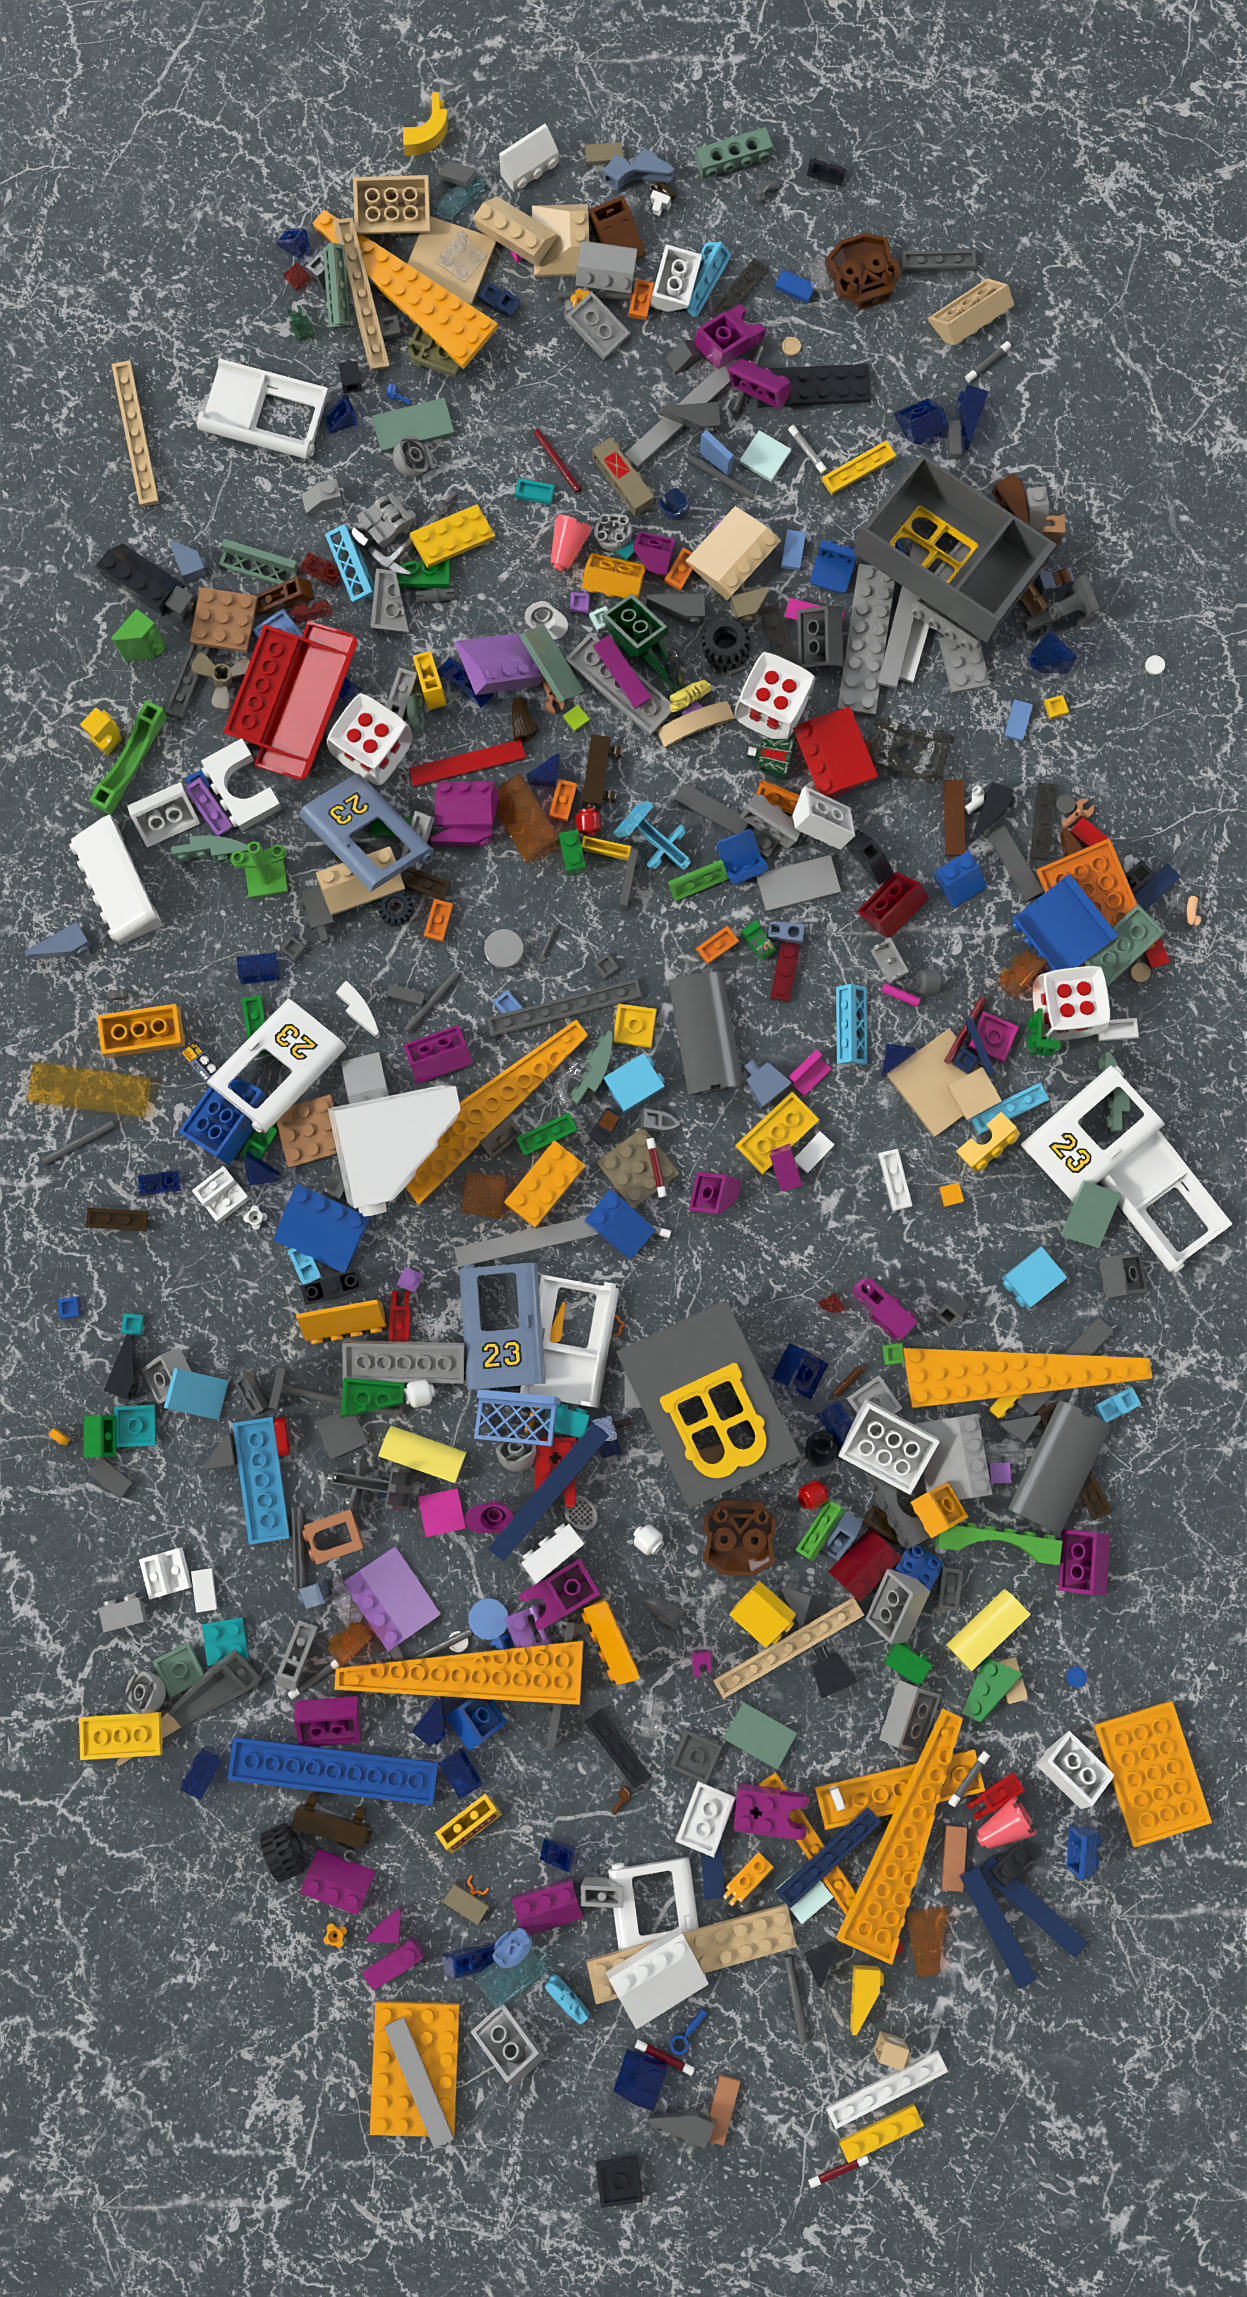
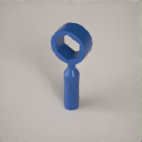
(690, 2029)

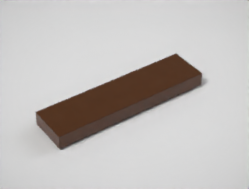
(954, 818)

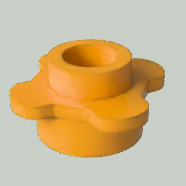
(335, 1941)

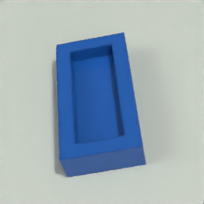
(794, 286)

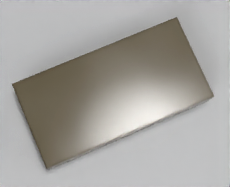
(602, 153)
(465, 1903)

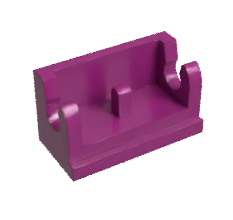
(785, 1167)
(700, 1658)

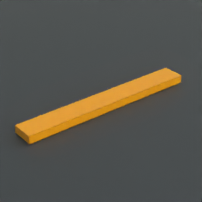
(811, 1844)

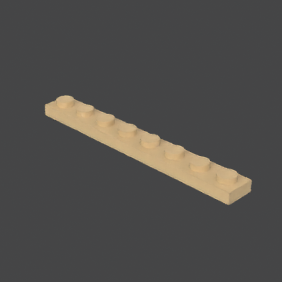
(362, 295)
(135, 434)
(788, 1647)

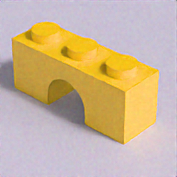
(102, 730)
(978, 1155)

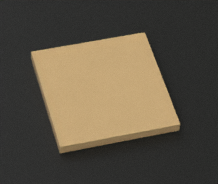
(431, 245)
(925, 1080)

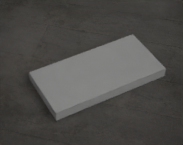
(798, 883)

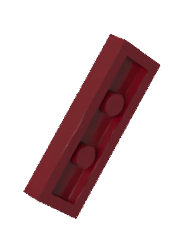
(785, 971)

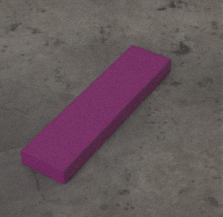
(622, 672)

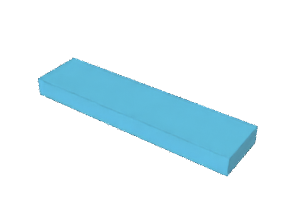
(1012, 1106)

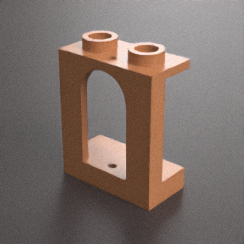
(314, 1527)

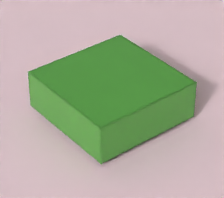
(893, 1354)

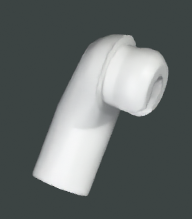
(977, 800)

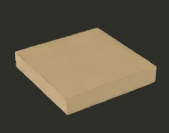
(974, 1093)

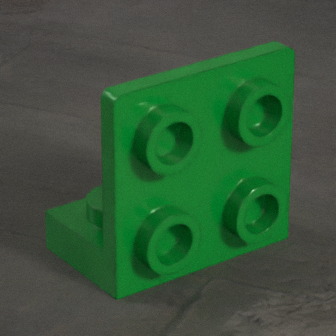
(1048, 1045)

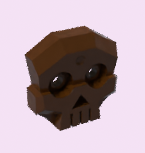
(857, 256)
(738, 1554)

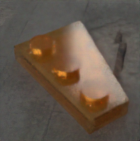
(926, 1938)

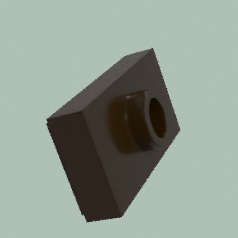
(877, 1521)

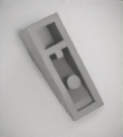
(296, 1656)

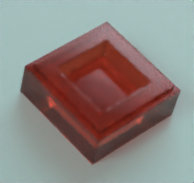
(296, 276)

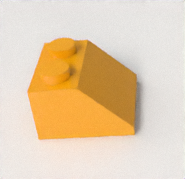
(939, 1509)

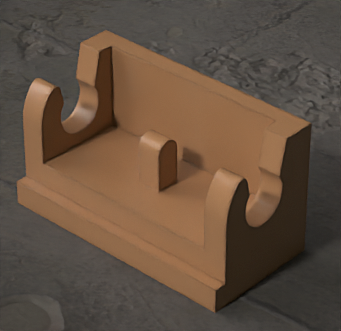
(1057, 531)

